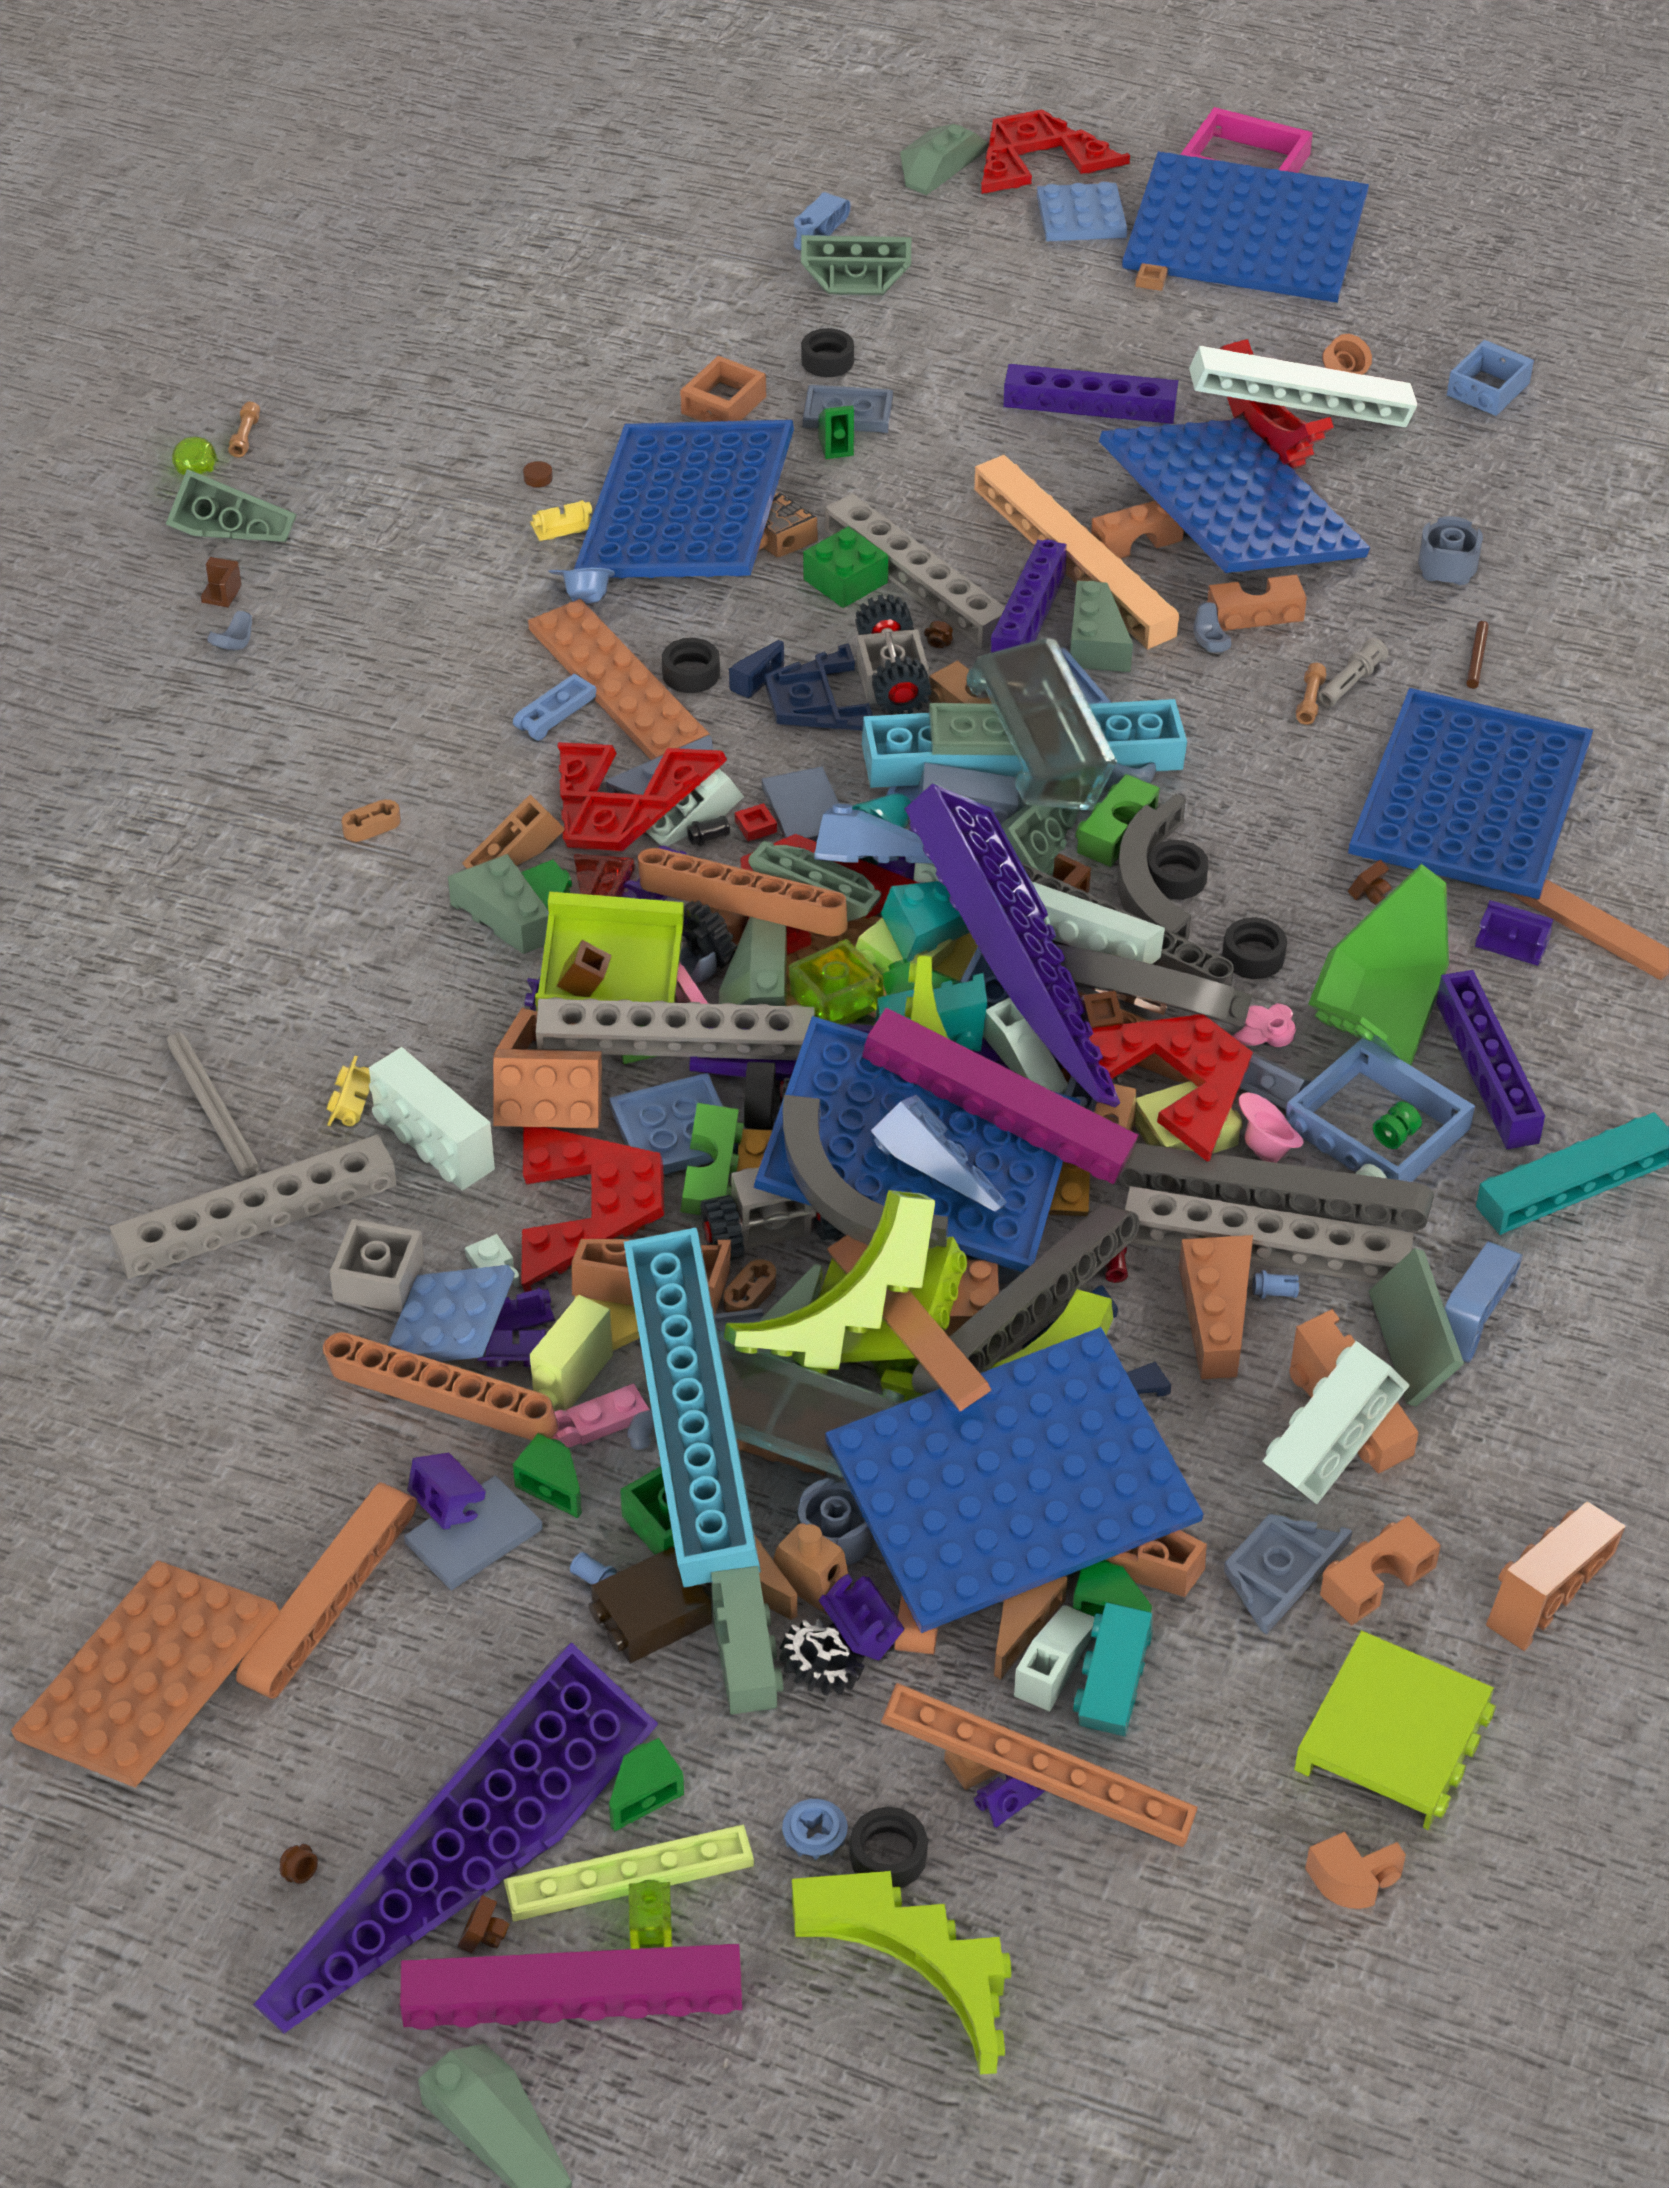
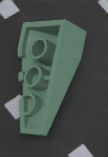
(220, 511)
(1039, 834)
(758, 966)
(492, 2116)

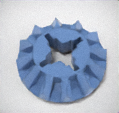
(809, 1814)

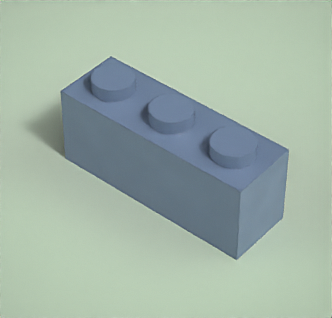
(985, 788)

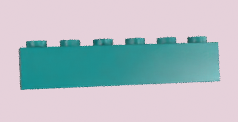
(1574, 1173)

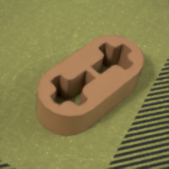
(371, 820)
(744, 1285)

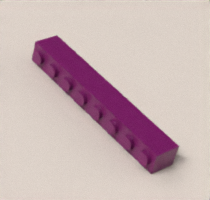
(999, 1096)
(570, 1986)

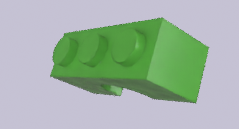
(1103, 831)
(715, 1134)

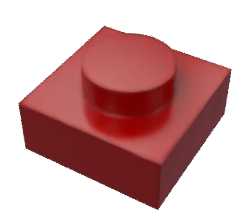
(755, 822)

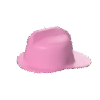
(1267, 1128)

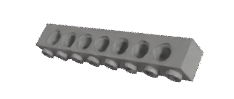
(920, 571)
(662, 1039)
(252, 1206)
(1278, 1236)

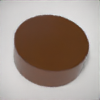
(537, 474)

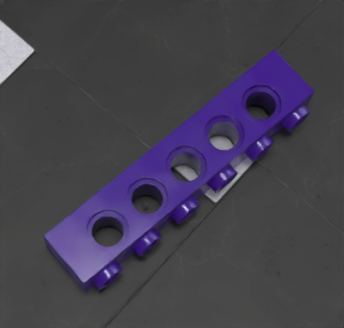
(1090, 393)
(1031, 596)
(1490, 1059)

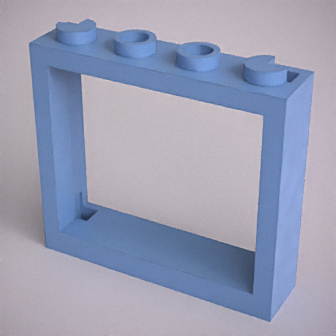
(1399, 1079)

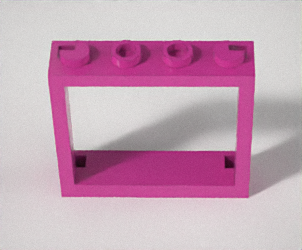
(1253, 132)

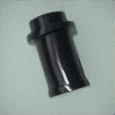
(707, 830)

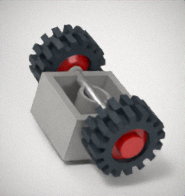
(891, 656)
(758, 1217)

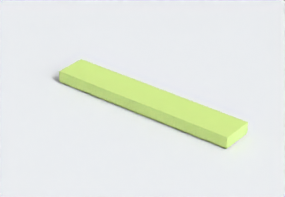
(610, 1875)

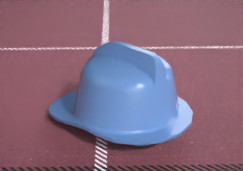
(586, 583)

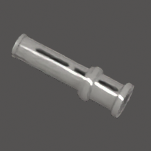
(1359, 666)

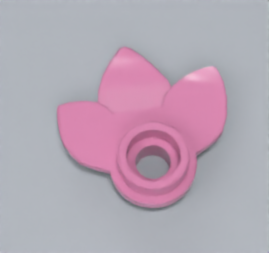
(1268, 1026)

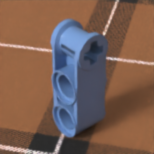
(821, 217)

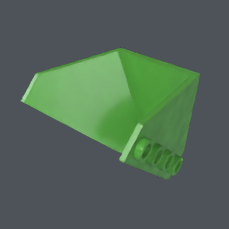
(1389, 968)

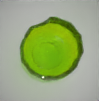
(194, 454)

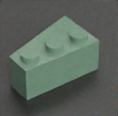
(1098, 630)
(502, 900)
(744, 1640)

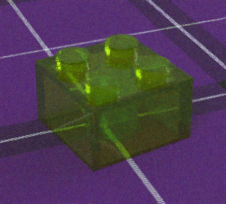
(836, 983)

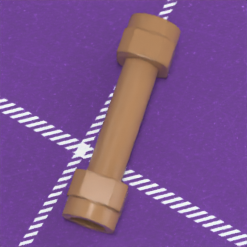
(239, 442)
(1308, 709)

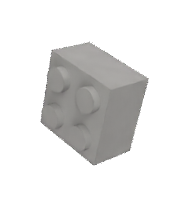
(376, 1265)

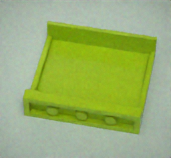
(637, 933)
(937, 1295)
(1398, 1725)

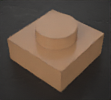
(967, 1771)

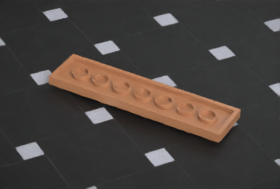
(622, 682)

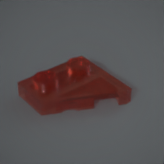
(603, 874)

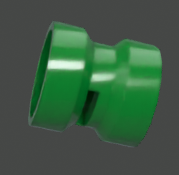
(1395, 1126)

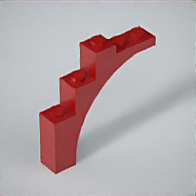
(1276, 424)

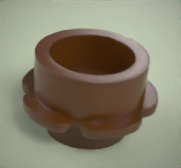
(939, 634)
(298, 1864)

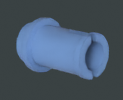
(1275, 1285)
(590, 1569)

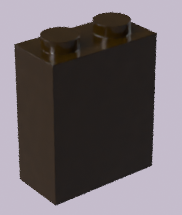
(649, 1606)

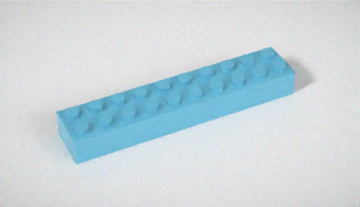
(1135, 731)
(690, 1406)

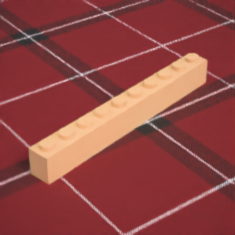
(1087, 558)

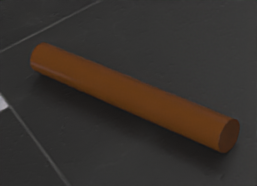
(1477, 654)

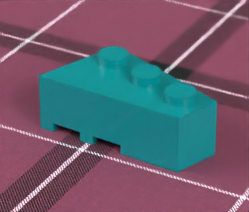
(921, 917)
(959, 1007)
(1113, 1669)

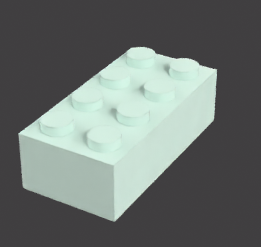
(431, 1118)
(1335, 1421)

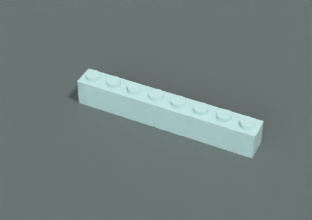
(1302, 386)
(1087, 923)

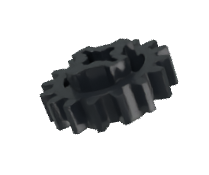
(707, 933)
(820, 1657)

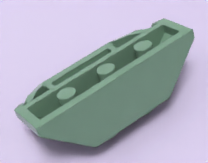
(939, 156)
(855, 262)
(799, 866)

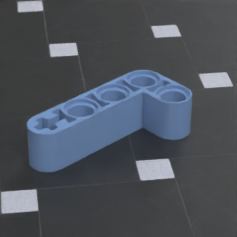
(1479, 1294)

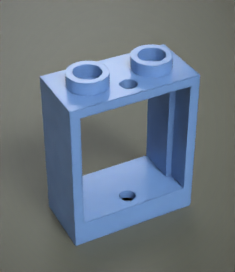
(1488, 358)

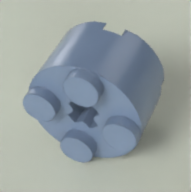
(1450, 550)
(838, 1516)

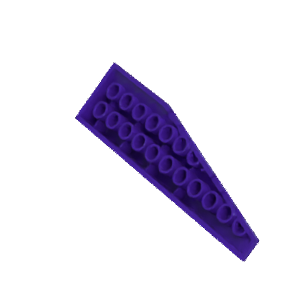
(1009, 927)
(479, 1827)

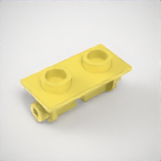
(551, 524)
(344, 1103)

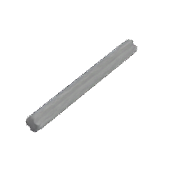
(212, 1105)

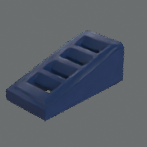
(748, 674)

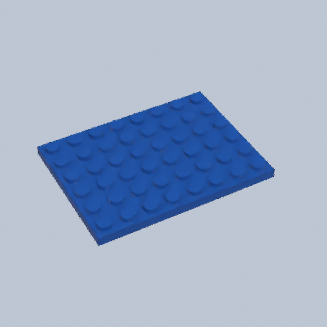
(1247, 226)
(1233, 495)
(687, 498)
(1472, 793)
(859, 1095)
(1017, 1484)

